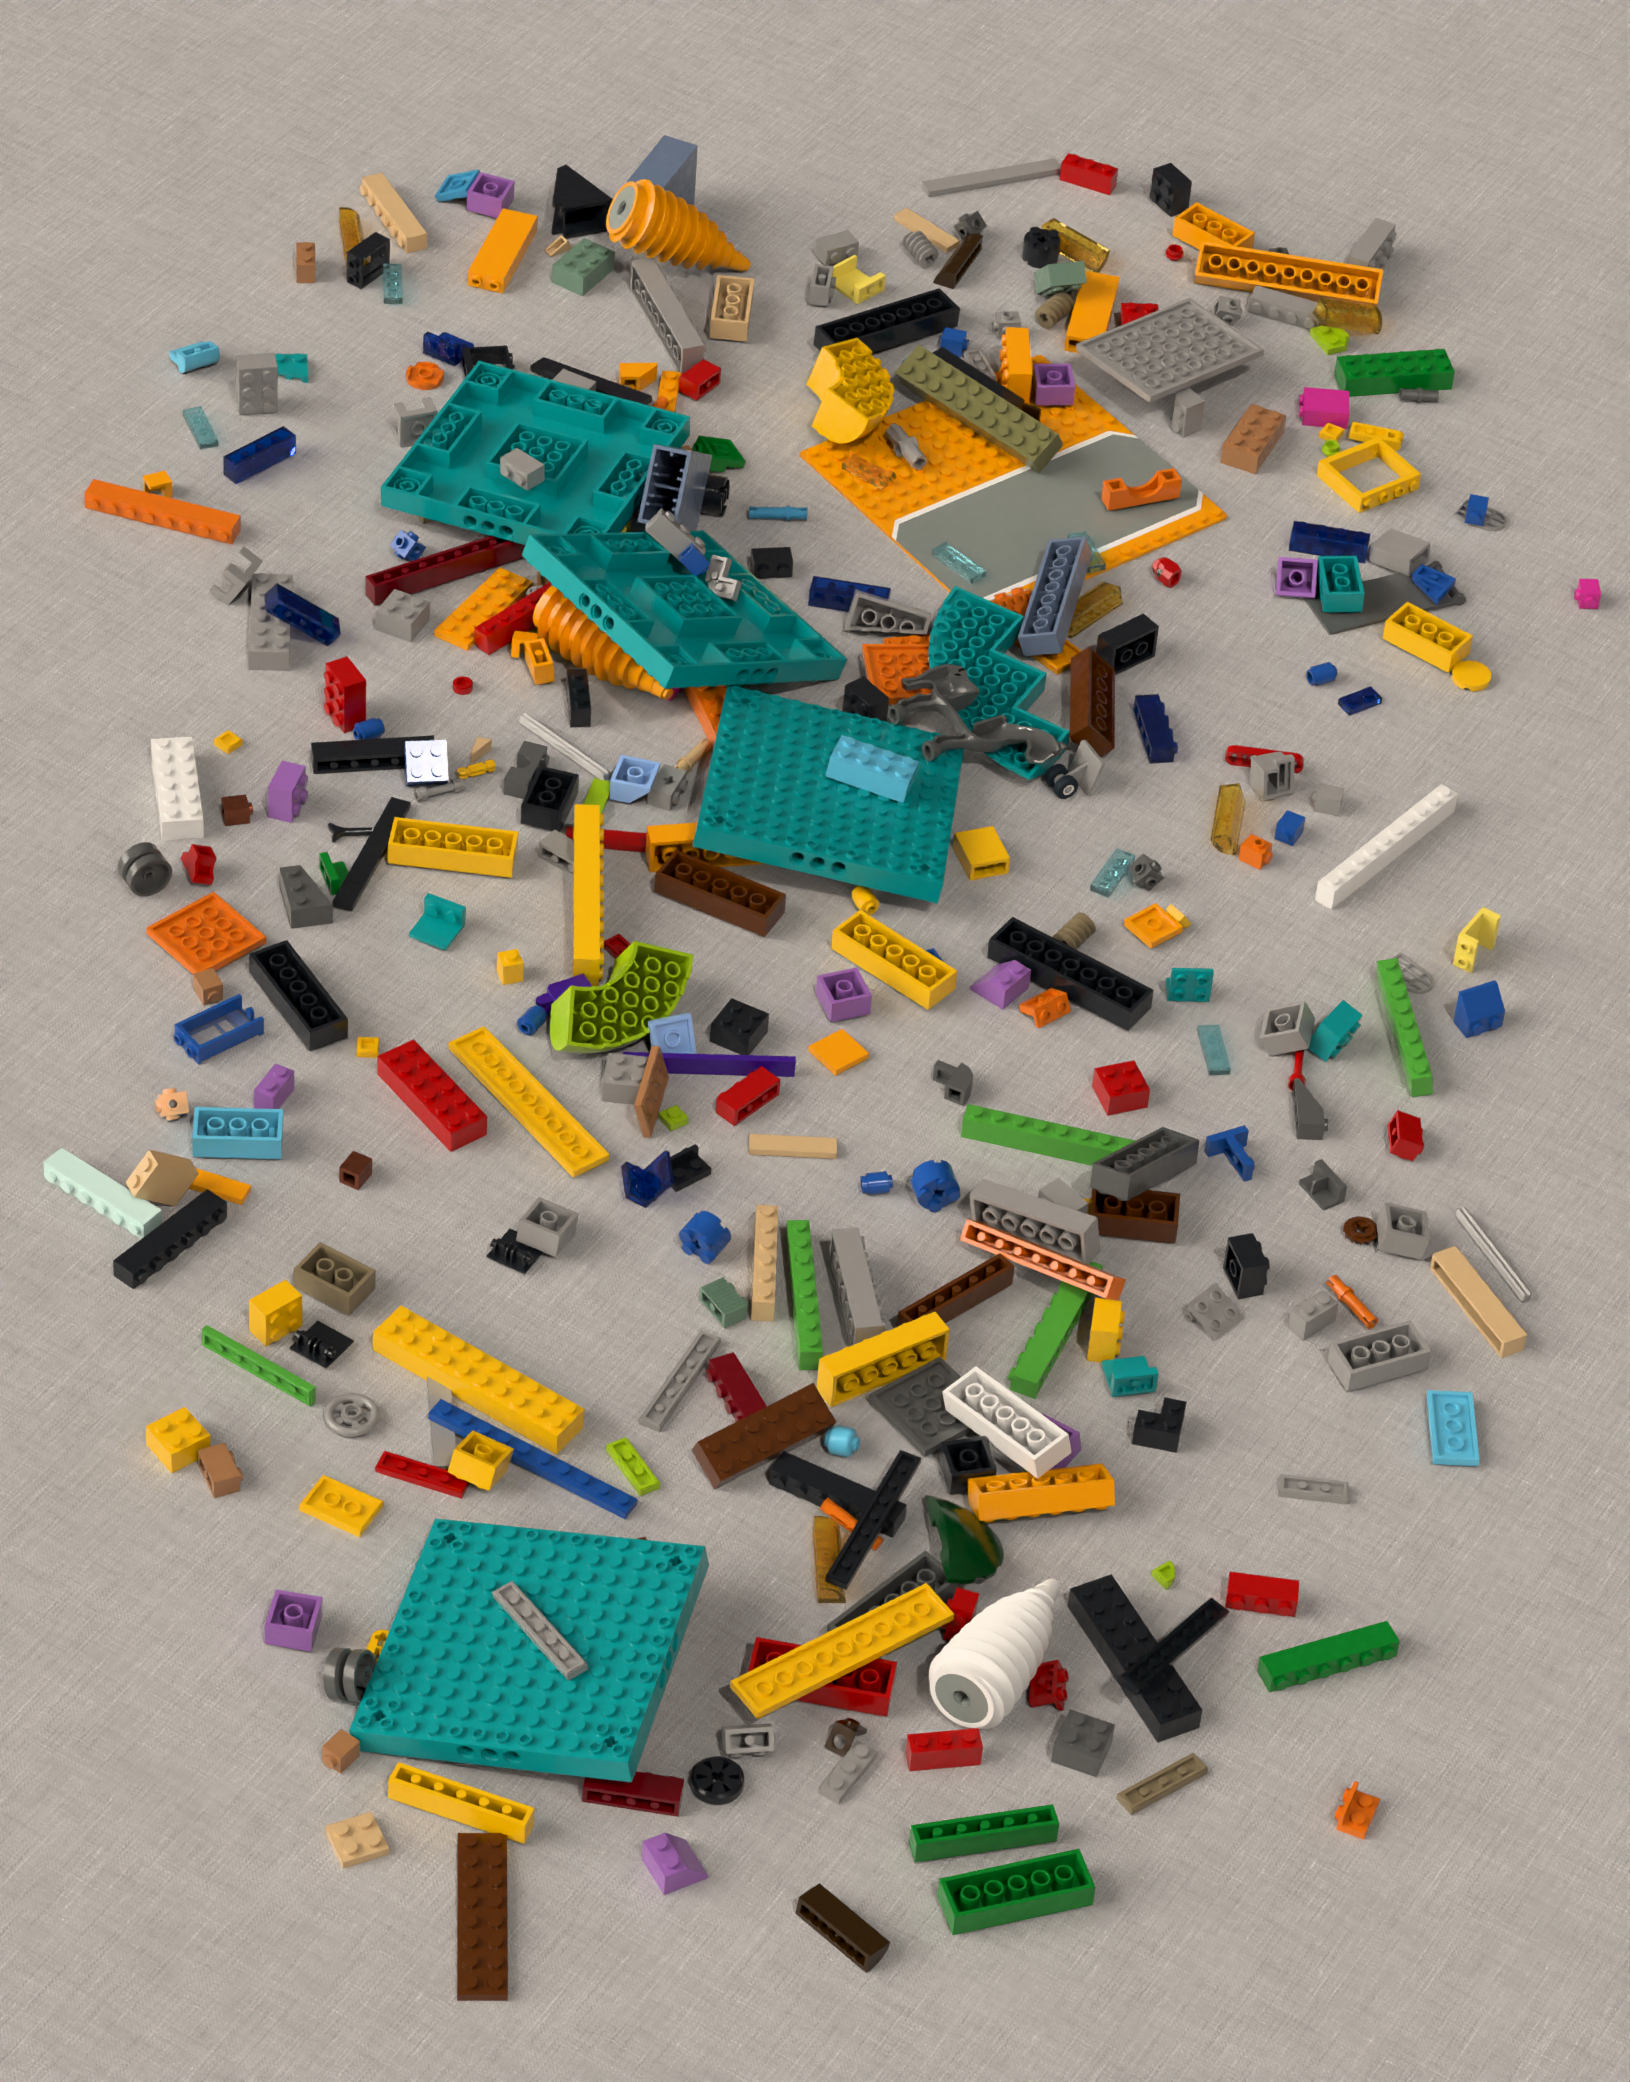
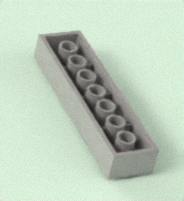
(666, 315)

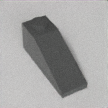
(1308, 1114)

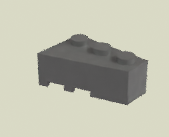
(303, 899)

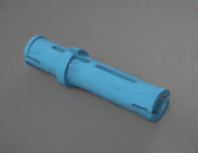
(778, 513)

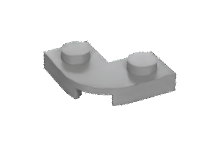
(718, 581)

